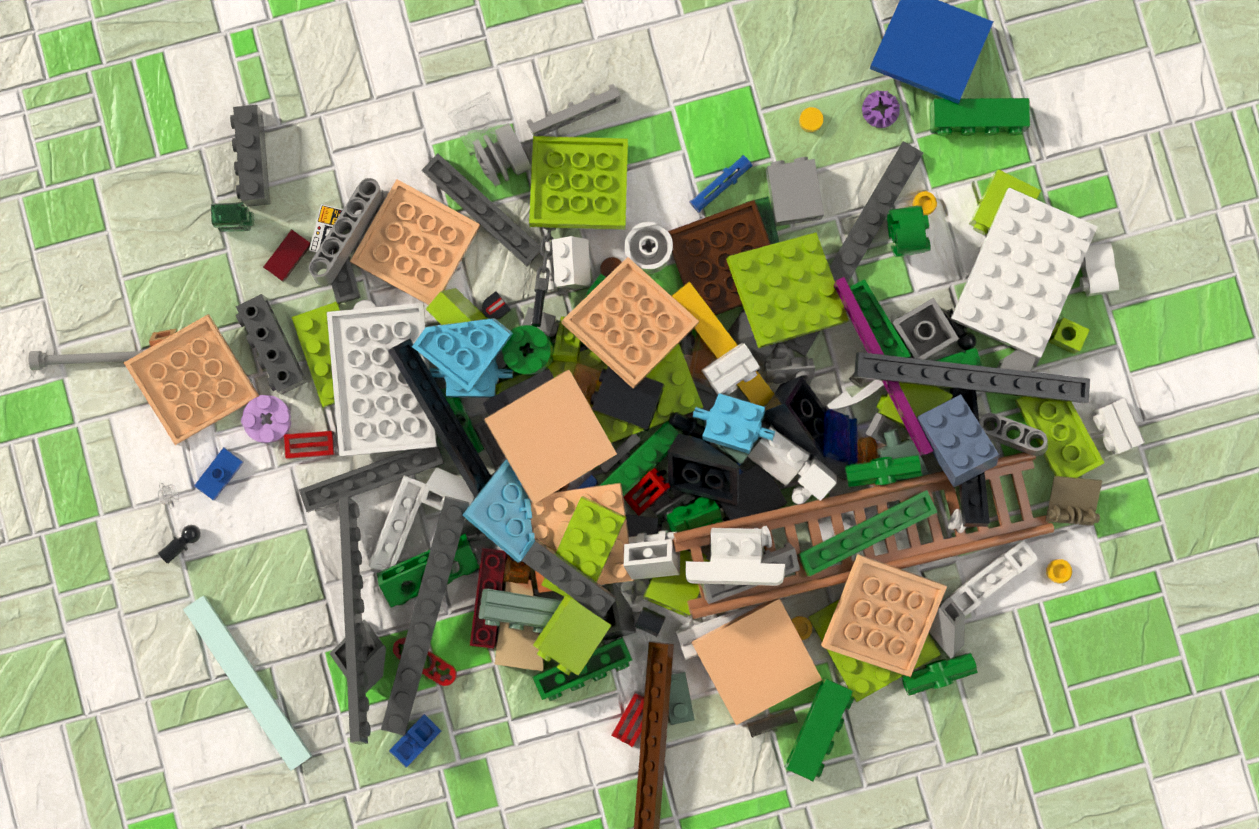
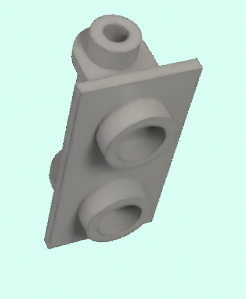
(779, 371)

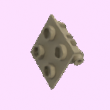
(1074, 501)

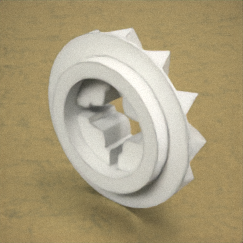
(641, 585)

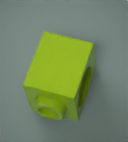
(1078, 335)

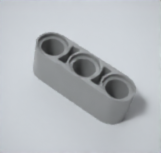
(1022, 443)

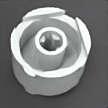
(657, 237)

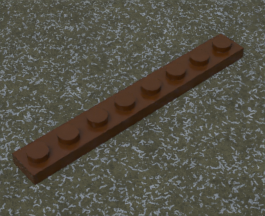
(653, 735)

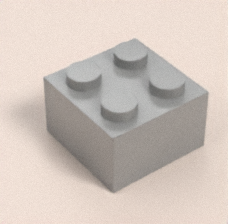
(925, 330)

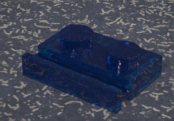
(840, 437)

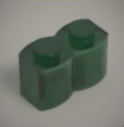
(231, 217)

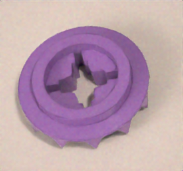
(875, 117)

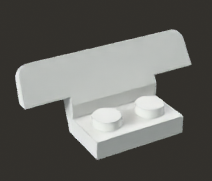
(735, 560)

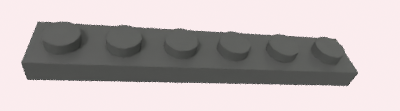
(482, 210)
(370, 477)

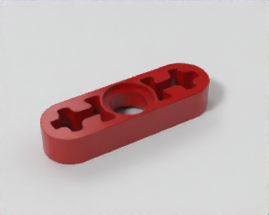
(436, 677)

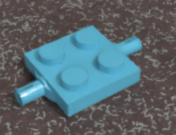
(483, 389)
(734, 423)

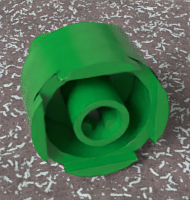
(908, 231)
(534, 362)

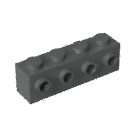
(251, 155)
(271, 344)

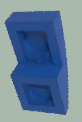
(415, 741)

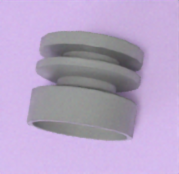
(501, 155)

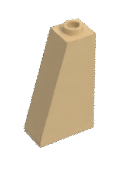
(516, 646)

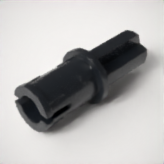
(688, 425)

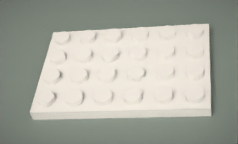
(1024, 273)
(370, 394)

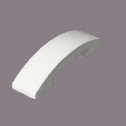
(845, 400)
(993, 577)

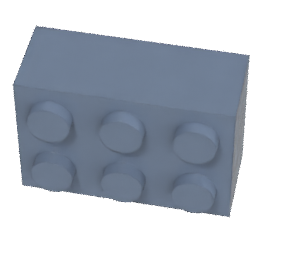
(958, 441)

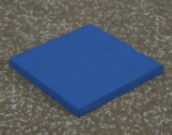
(932, 47)

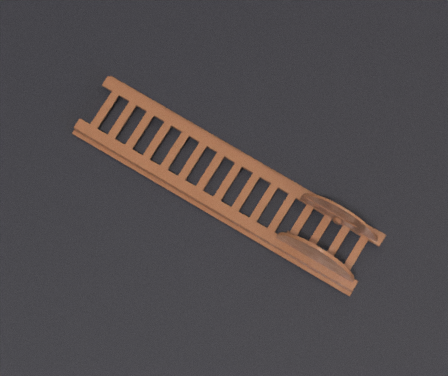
(856, 502)

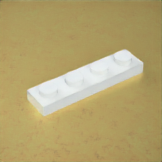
(397, 524)

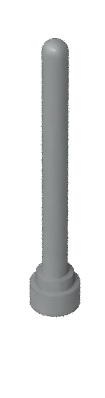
(38, 360)

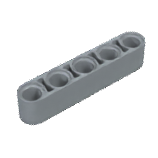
(347, 242)

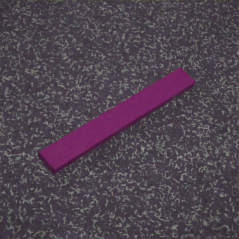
(872, 346)

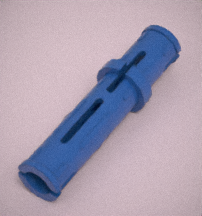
(740, 165)

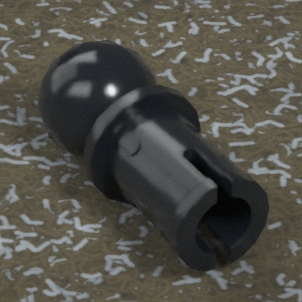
(966, 339)
(189, 534)

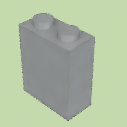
(794, 191)

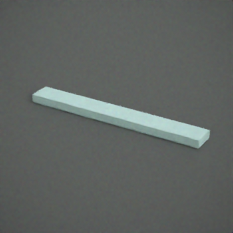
(247, 682)

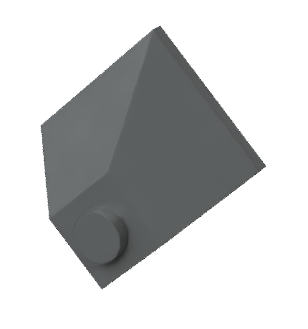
(742, 333)
(618, 616)
(375, 656)

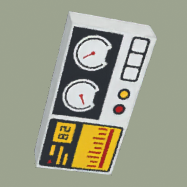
(325, 221)

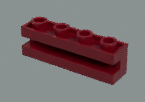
(490, 577)

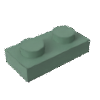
(680, 702)

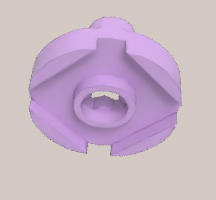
(269, 432)

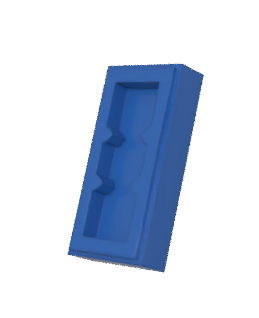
(218, 474)

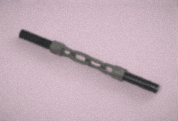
(541, 284)

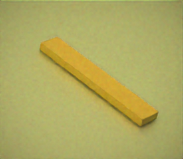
(719, 341)

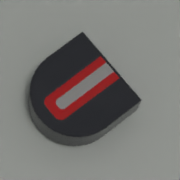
(495, 307)

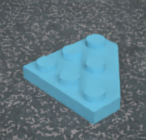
(463, 348)
(504, 513)

